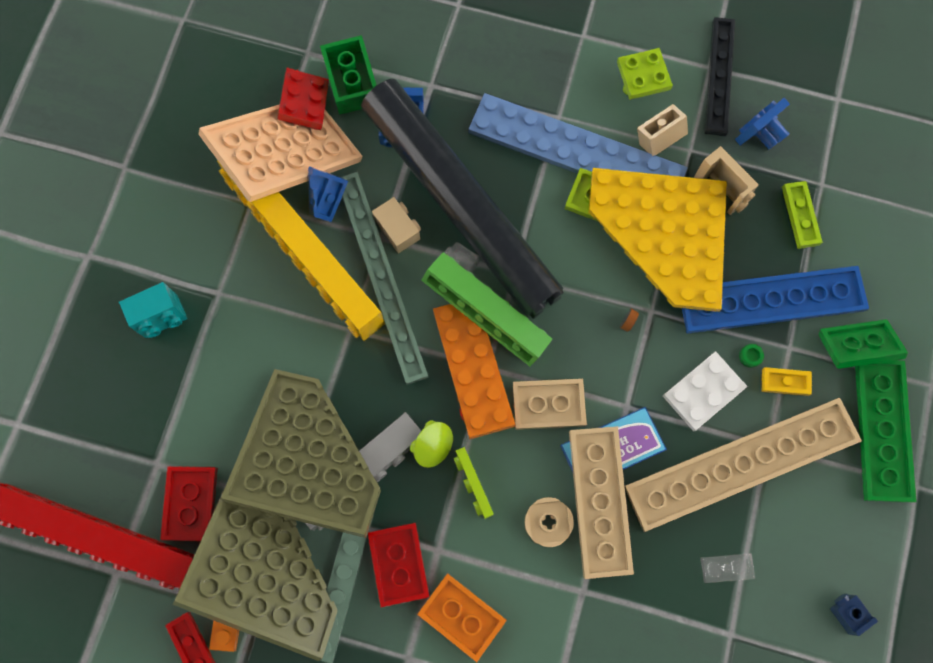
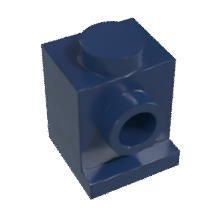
(843, 612)

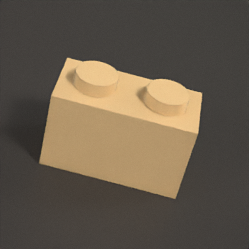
(663, 130)
(396, 224)

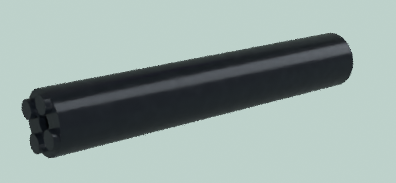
(462, 198)

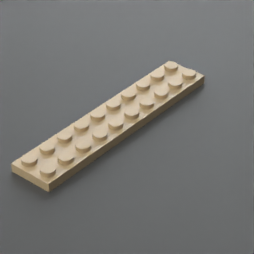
(741, 464)

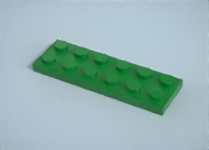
(885, 432)

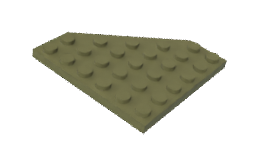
(303, 461)
(259, 580)

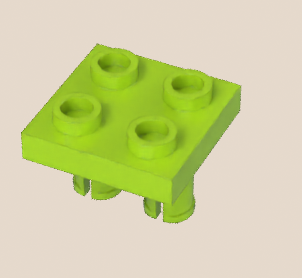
(644, 73)

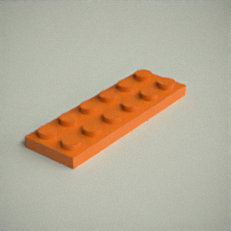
(473, 373)

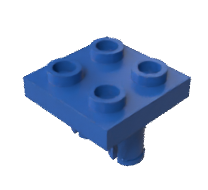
(765, 125)

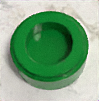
(751, 355)

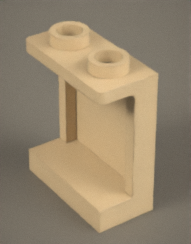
(724, 168)

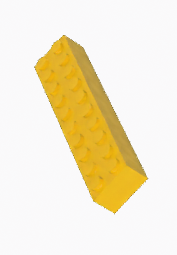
(314, 261)

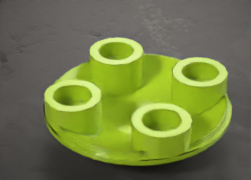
(432, 444)

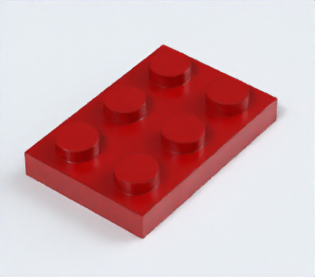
(303, 99)
(188, 502)
(398, 565)

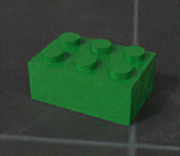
(348, 72)

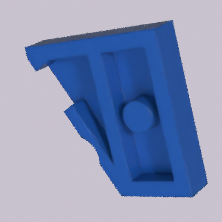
(324, 193)

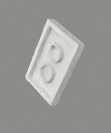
(704, 391)

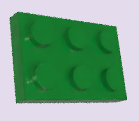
(862, 344)

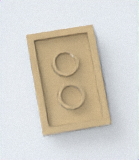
(549, 404)

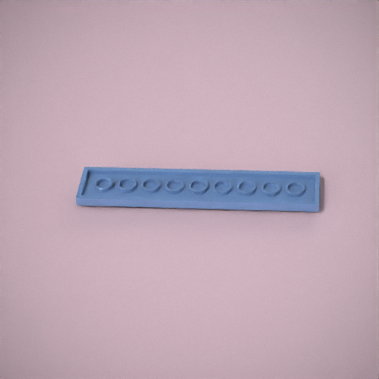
(561, 142)

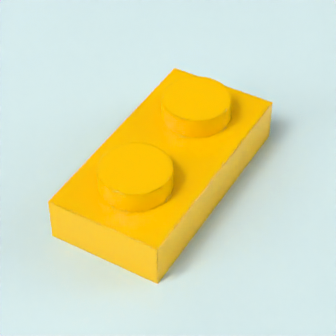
(787, 381)

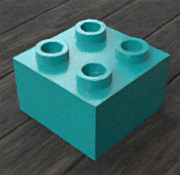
(153, 310)

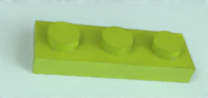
(802, 214)
(473, 484)

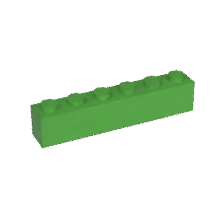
(486, 309)

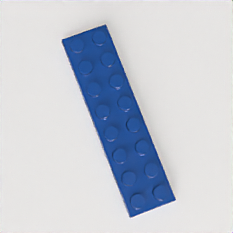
(783, 299)

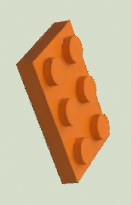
(462, 617)

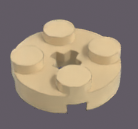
(537, 513)

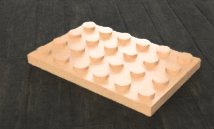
(273, 154)

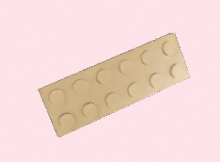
(601, 502)

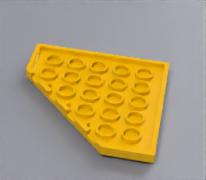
(668, 229)

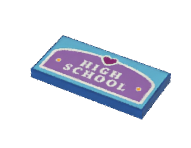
(637, 438)

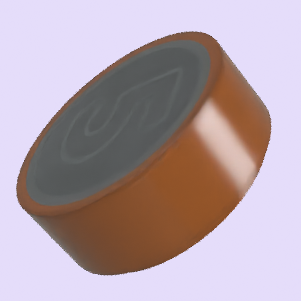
(629, 320)

